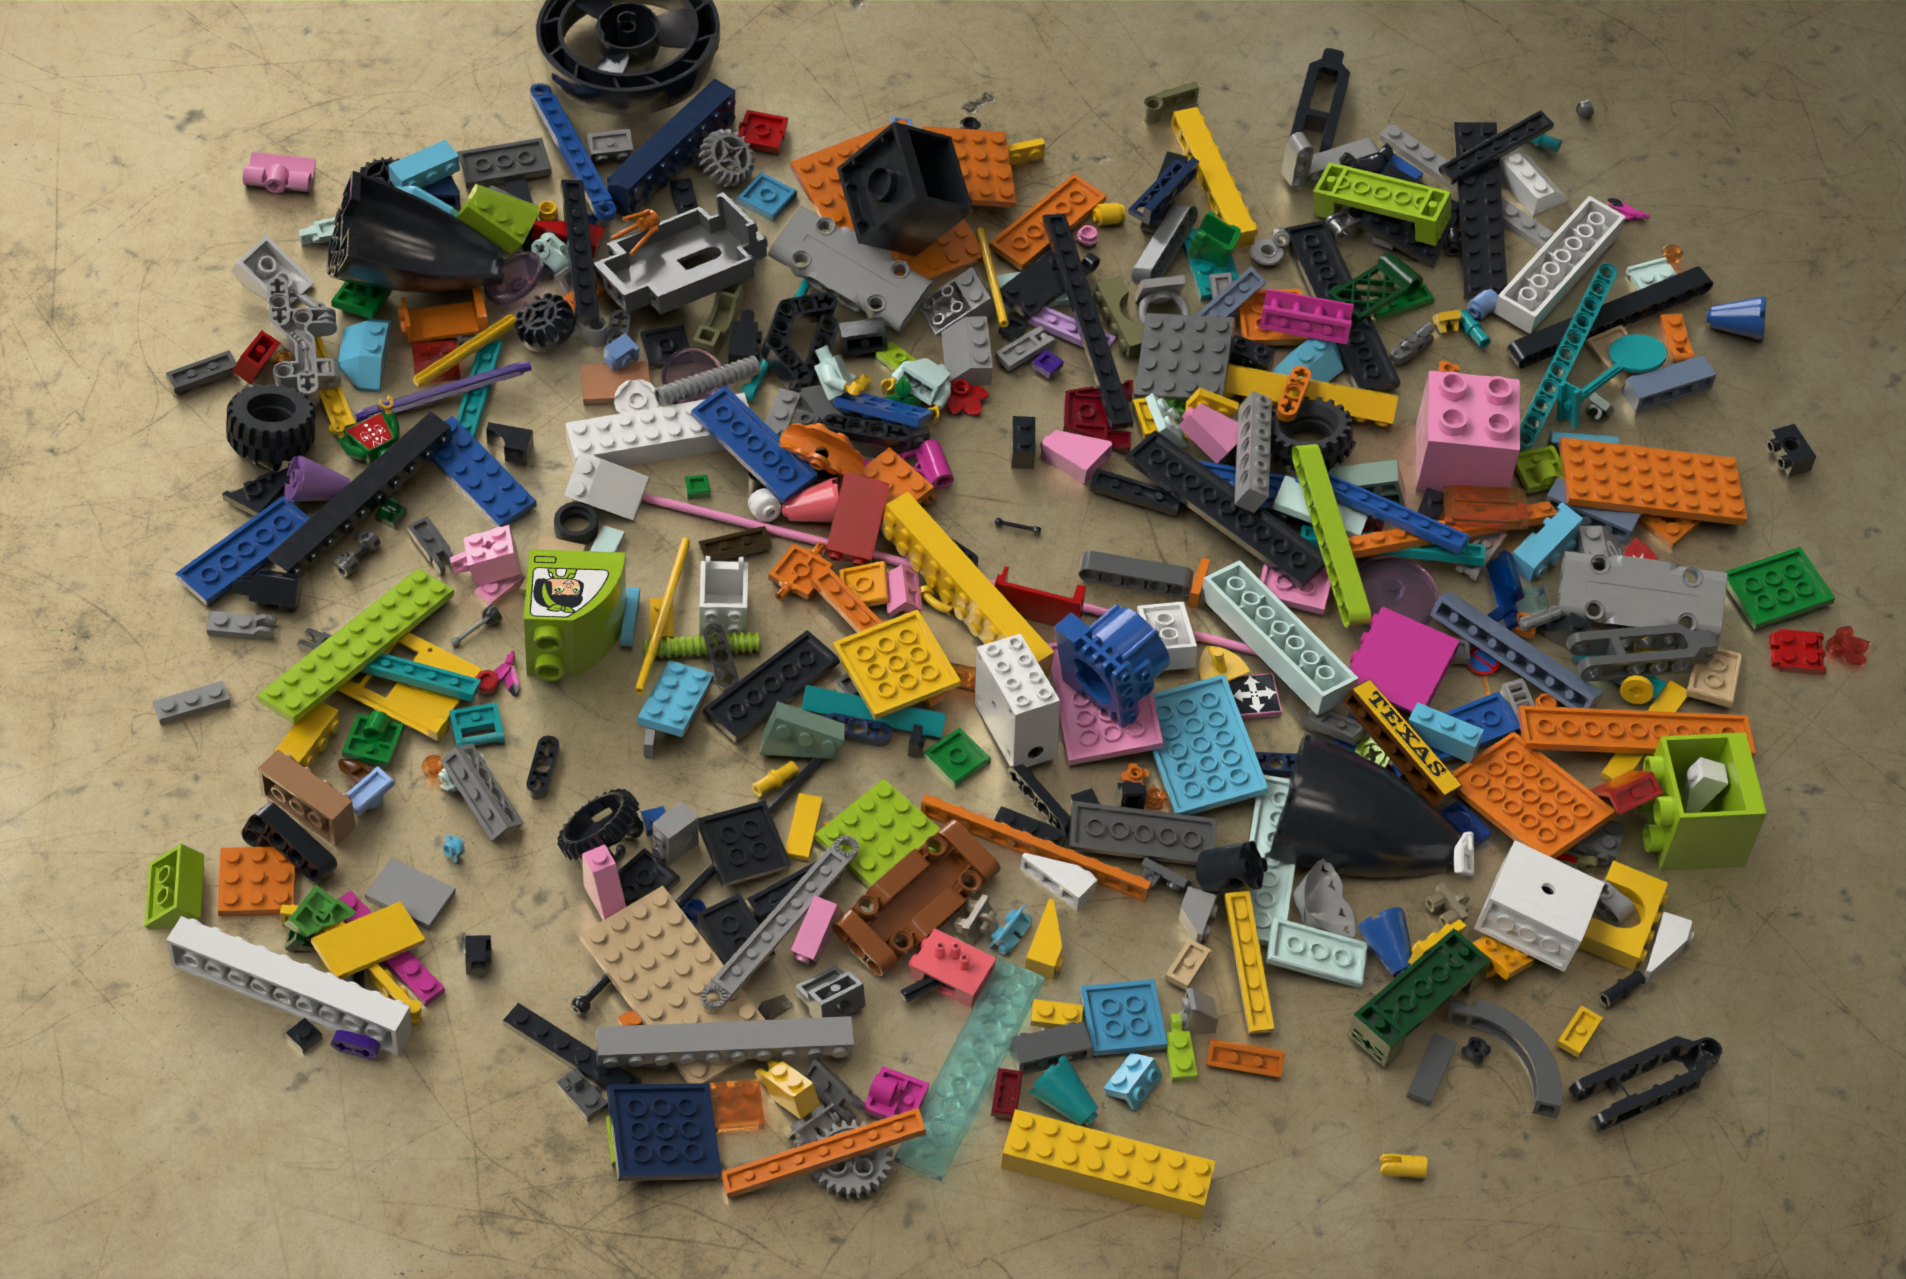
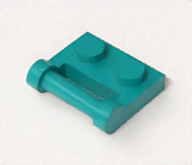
(477, 719)

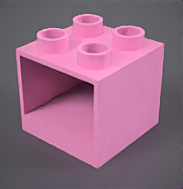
(1467, 431)

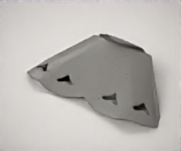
(1321, 904)

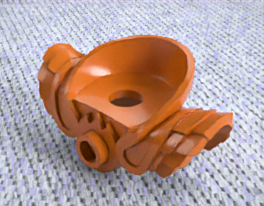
(806, 439)

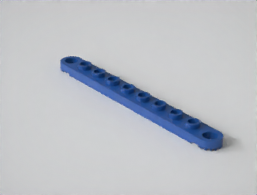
(573, 151)

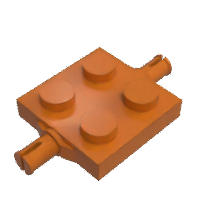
(797, 569)

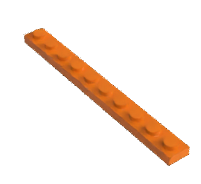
(1399, 539)
(1024, 842)

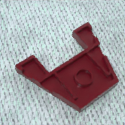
(1087, 417)

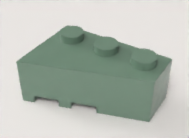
(1377, 477)
(801, 734)

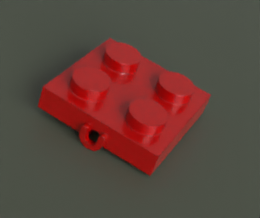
(763, 130)

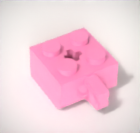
(488, 556)

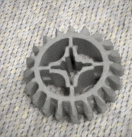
(722, 145)

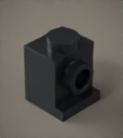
(477, 954)

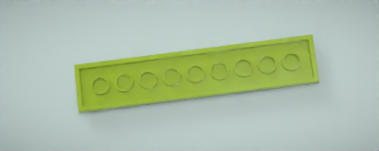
(355, 646)

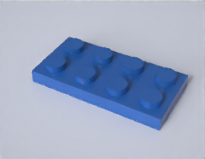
(889, 410)

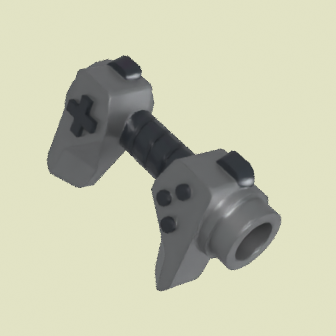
(349, 561)

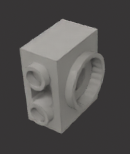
(675, 833)

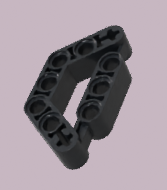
(795, 312)

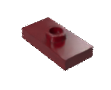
(1006, 1093)

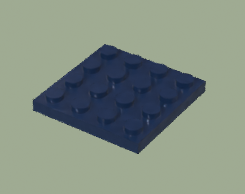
(663, 1132)

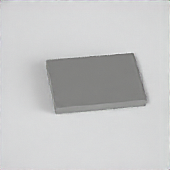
(419, 893)

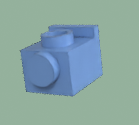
(620, 352)

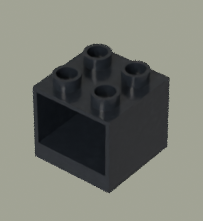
(904, 189)

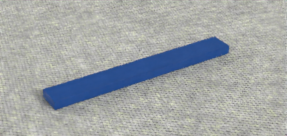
(1398, 515)

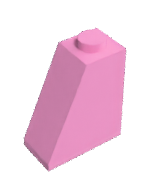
(1210, 431)
(1075, 454)
(602, 881)
(815, 930)

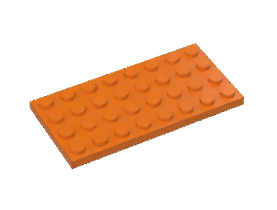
(1652, 481)

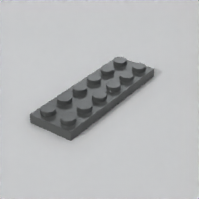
(1140, 833)

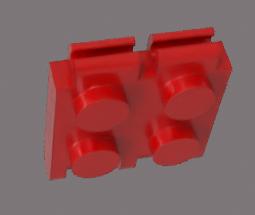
(1797, 651)

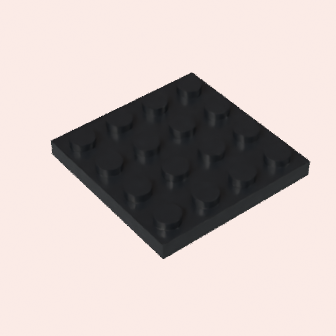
(1401, 232)

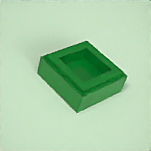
(697, 486)

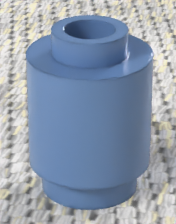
(1482, 304)

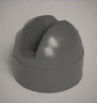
(1585, 108)

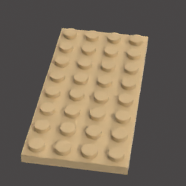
(662, 969)

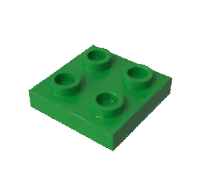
(360, 299)
(373, 739)

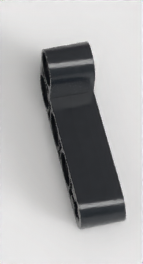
(290, 840)

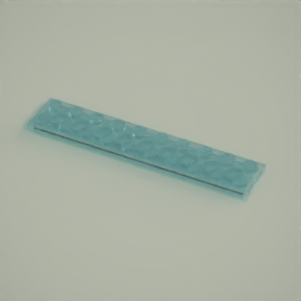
(971, 1068)

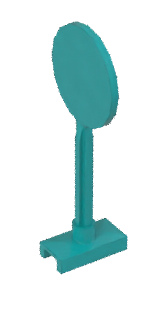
(1628, 353)

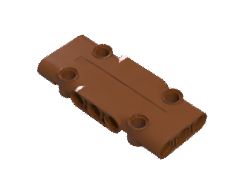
(915, 897)

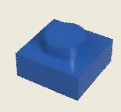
(650, 816)

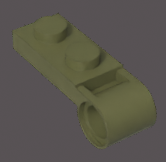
(1168, 100)

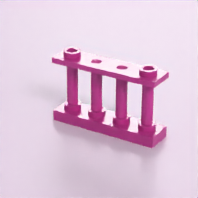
(1306, 316)

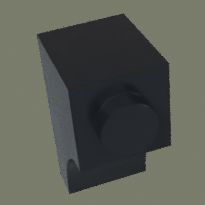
(513, 441)
(1562, 628)
(1131, 795)

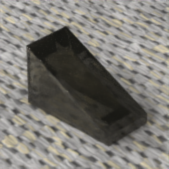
(774, 1007)

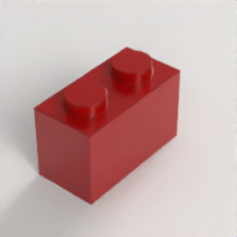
(256, 357)

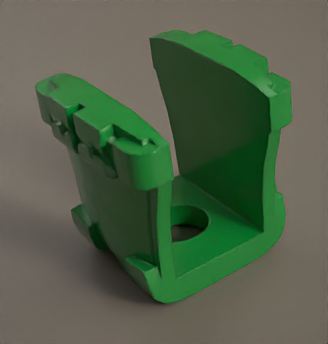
(1214, 241)

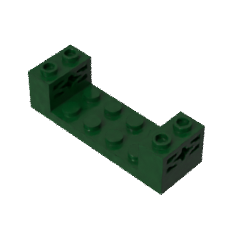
(1416, 995)

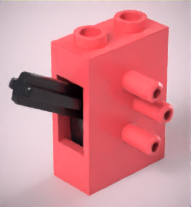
(949, 969)

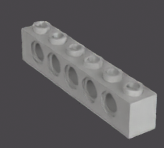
(1253, 452)

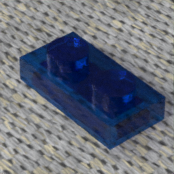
(1465, 821)

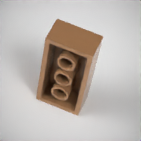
(307, 797)

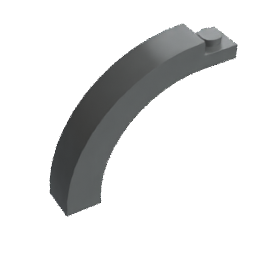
(815, 401)
(1522, 1042)

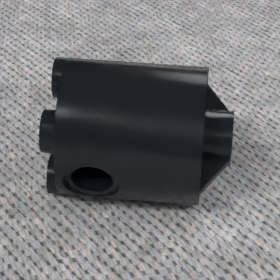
(1231, 869)

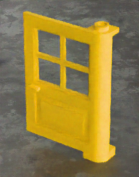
(411, 705)

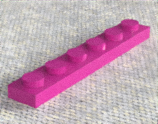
(403, 966)

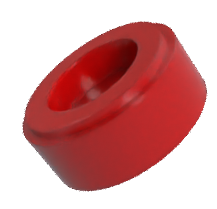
(489, 682)

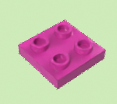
(894, 1094)

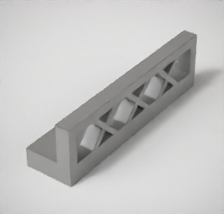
(479, 792)

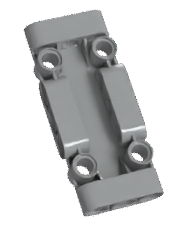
(850, 270)
(1641, 592)

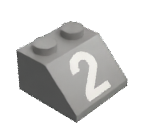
(1597, 541)

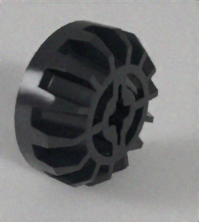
(549, 325)

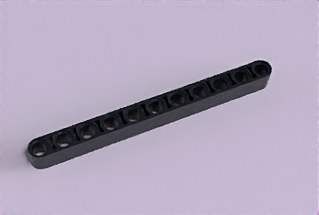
(1618, 312)

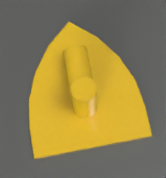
(1219, 661)

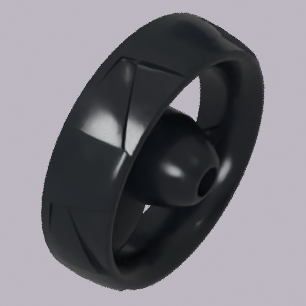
(629, 43)

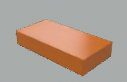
(1198, 581)

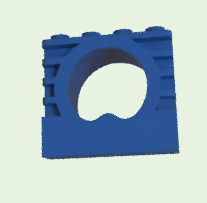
(1111, 660)

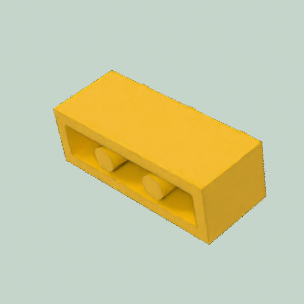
(311, 734)

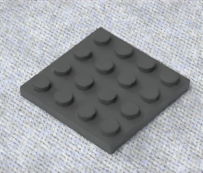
(1183, 355)

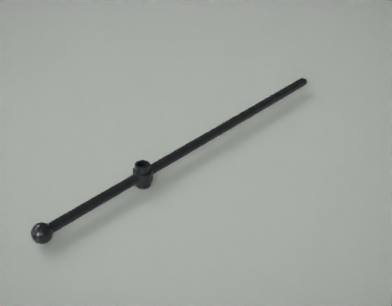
(581, 1003)

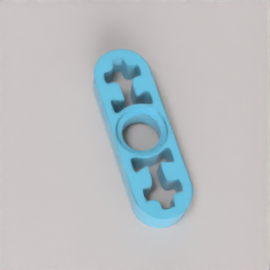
(630, 616)

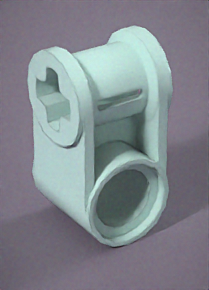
(554, 253)

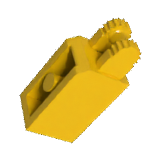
(789, 1088)

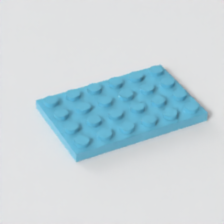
(1205, 748)

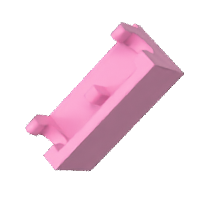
(903, 591)

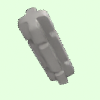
(1540, 618)

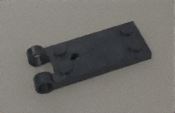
(1039, 284)

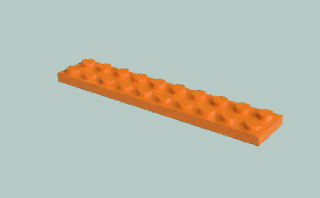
(1618, 729)

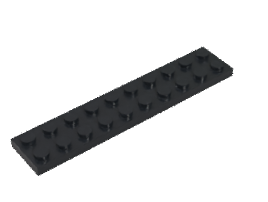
(1480, 216)
(1324, 269)
(1215, 502)

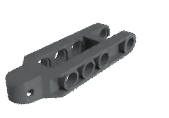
(1616, 664)

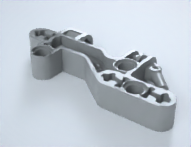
(297, 333)

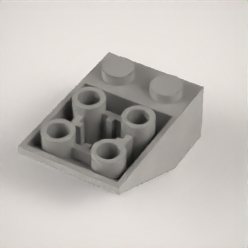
(958, 299)

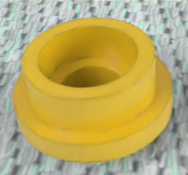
(548, 211)

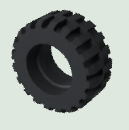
(270, 423)

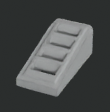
(1516, 690)

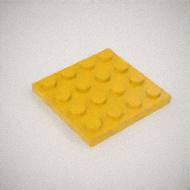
(896, 664)

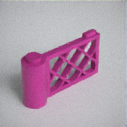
(931, 462)

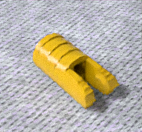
(1403, 1165)

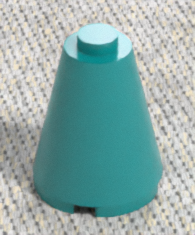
(1065, 1093)

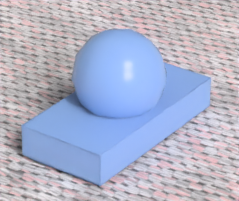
(370, 791)

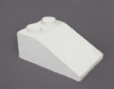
(267, 261)
(606, 485)
(1174, 630)

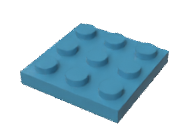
(1123, 1017)

